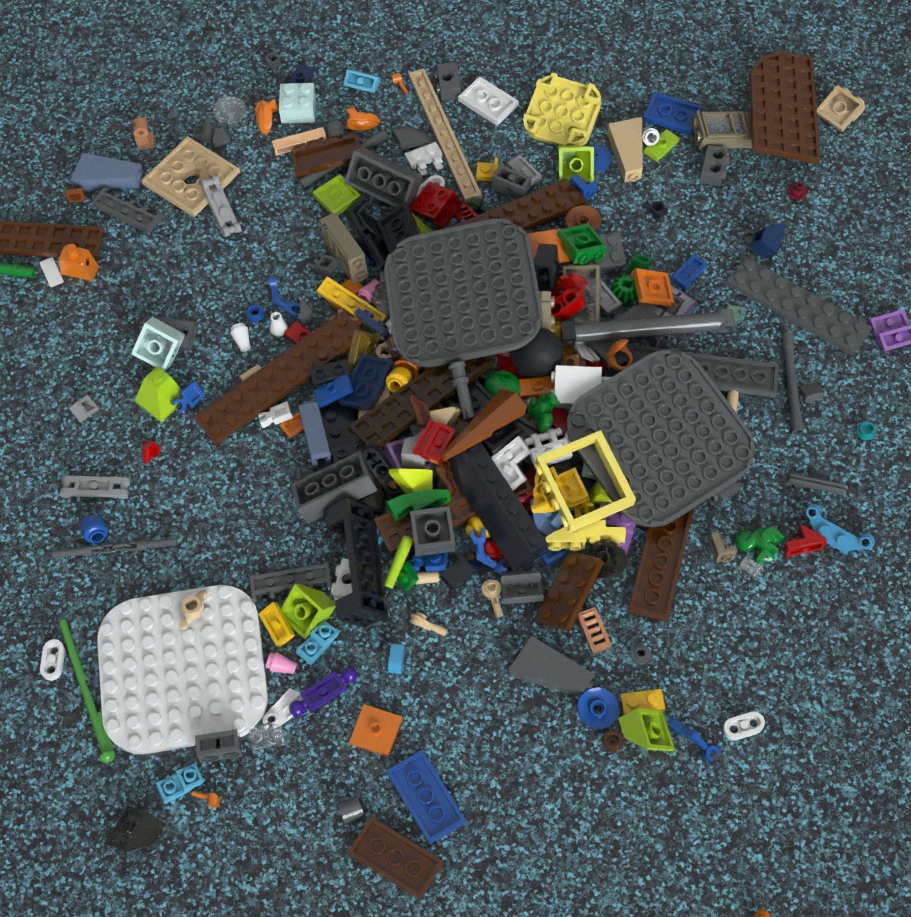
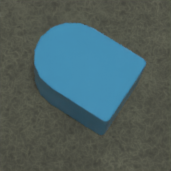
(396, 658)

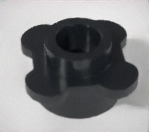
(657, 205)

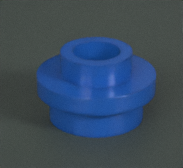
(252, 310)

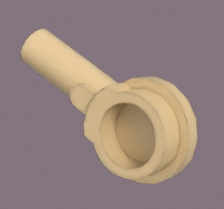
(492, 590)
(420, 620)

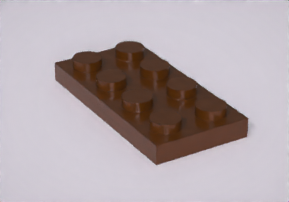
(569, 591)
(395, 858)

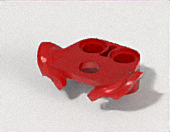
(573, 286)

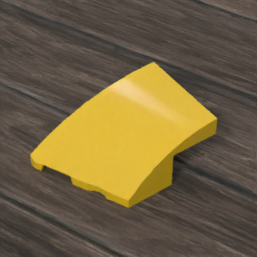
(569, 486)

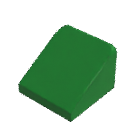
(640, 262)

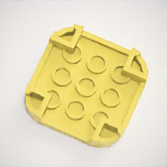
(562, 111)

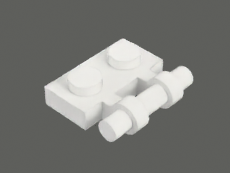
(540, 449)

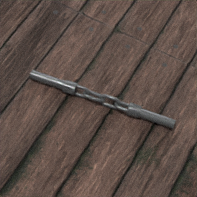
(88, 550)

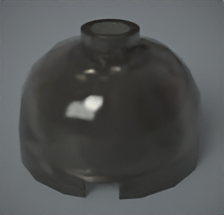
(613, 557)

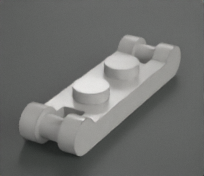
(220, 206)
(94, 486)

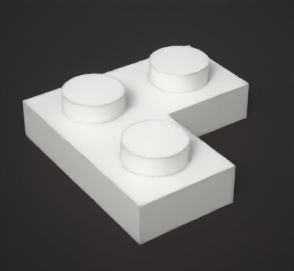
(507, 461)

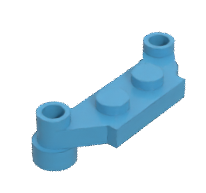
(836, 535)

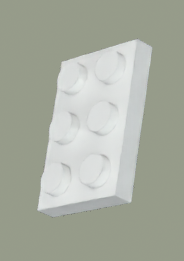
(488, 101)

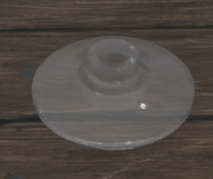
(229, 109)

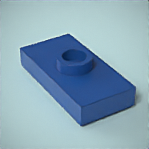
(689, 271)
(333, 390)

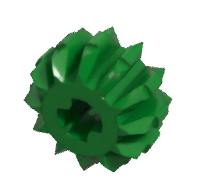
(624, 288)

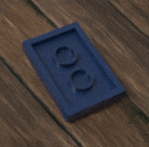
(367, 382)

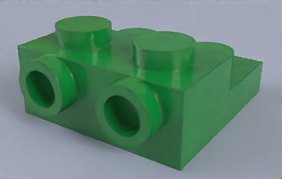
(582, 243)

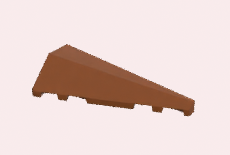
(499, 411)

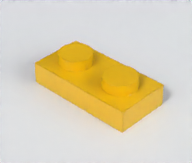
(276, 624)
(643, 699)

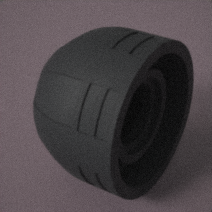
(539, 355)

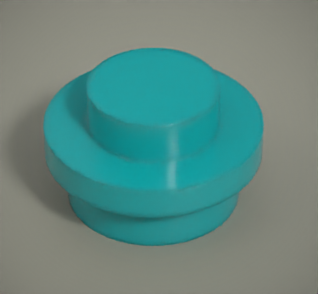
(866, 431)

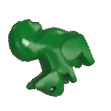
(541, 410)
(761, 538)

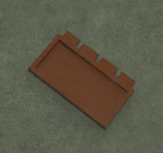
(324, 156)

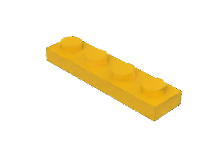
(347, 300)

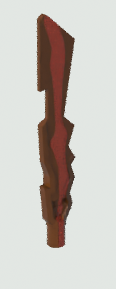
(423, 416)

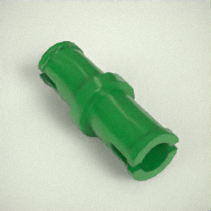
(17, 270)

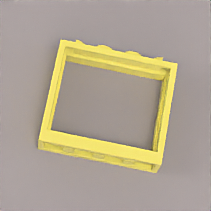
(612, 467)

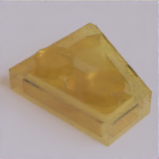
(362, 343)

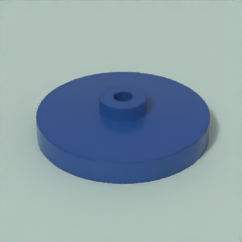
(602, 158)

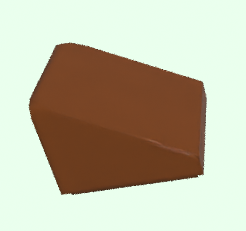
(75, 195)

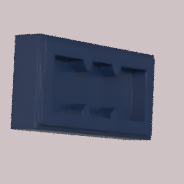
(302, 74)

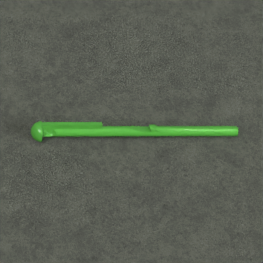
(96, 718)

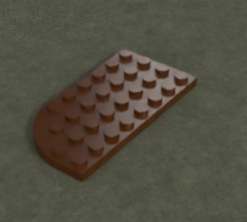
(784, 107)

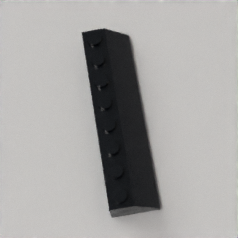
(496, 505)

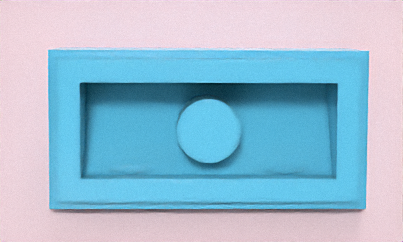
(361, 81)

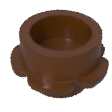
(612, 736)

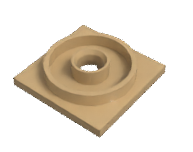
(184, 162)

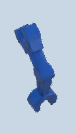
(278, 302)
(481, 556)
(678, 728)

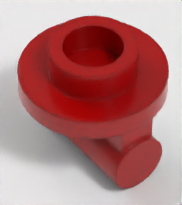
(150, 450)

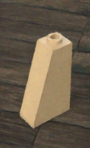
(627, 147)

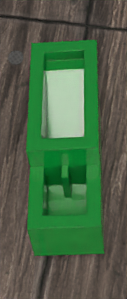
(419, 500)

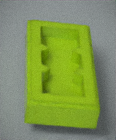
(666, 142)

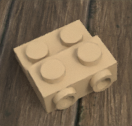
(841, 108)

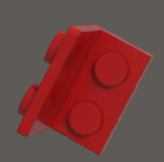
(437, 204)

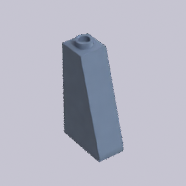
(98, 172)
(315, 435)

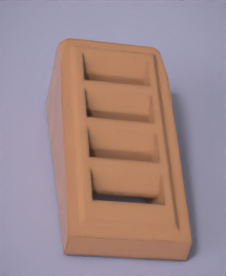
(593, 613)

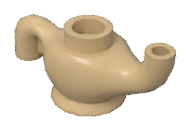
(192, 608)

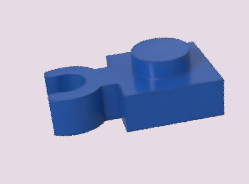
(189, 395)

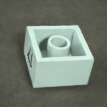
(297, 103)
(158, 344)

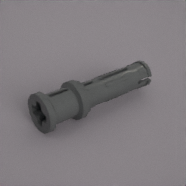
(460, 382)

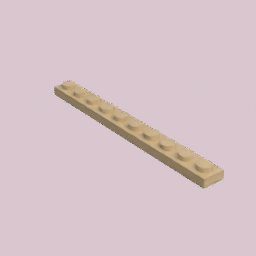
(445, 135)

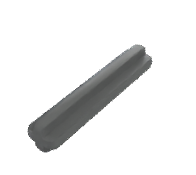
(818, 484)

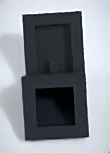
(461, 571)

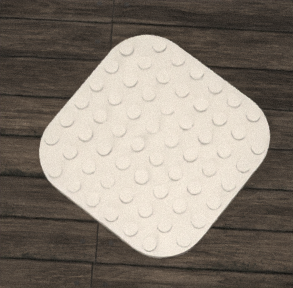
(178, 683)

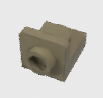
(719, 549)

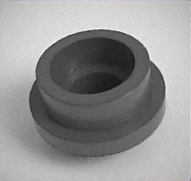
(638, 659)

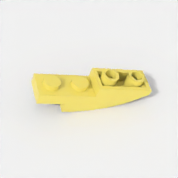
(590, 533)

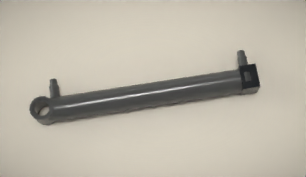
(719, 321)

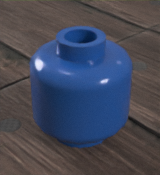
(93, 528)

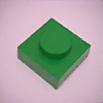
(407, 577)

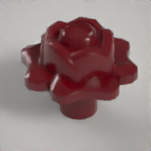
(797, 191)

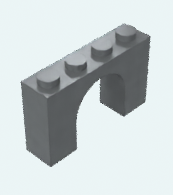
(602, 347)

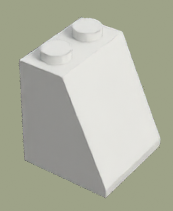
(574, 382)

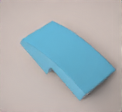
(317, 643)
(180, 783)

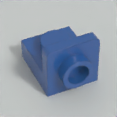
(587, 191)

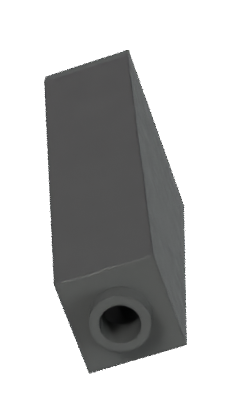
(550, 669)

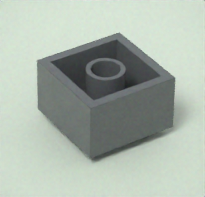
(432, 531)

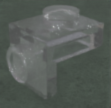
(265, 736)

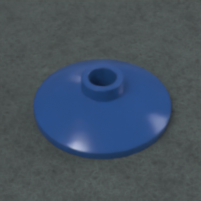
(605, 701)

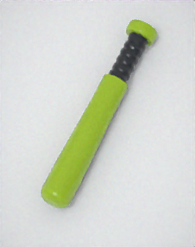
(397, 563)

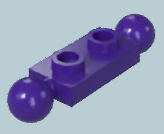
(323, 691)

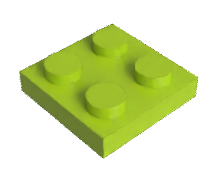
(336, 195)

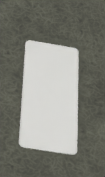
(51, 272)

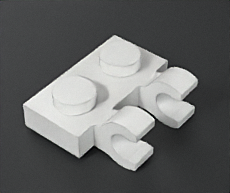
(421, 156)

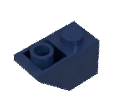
(767, 240)

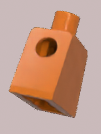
(77, 263)

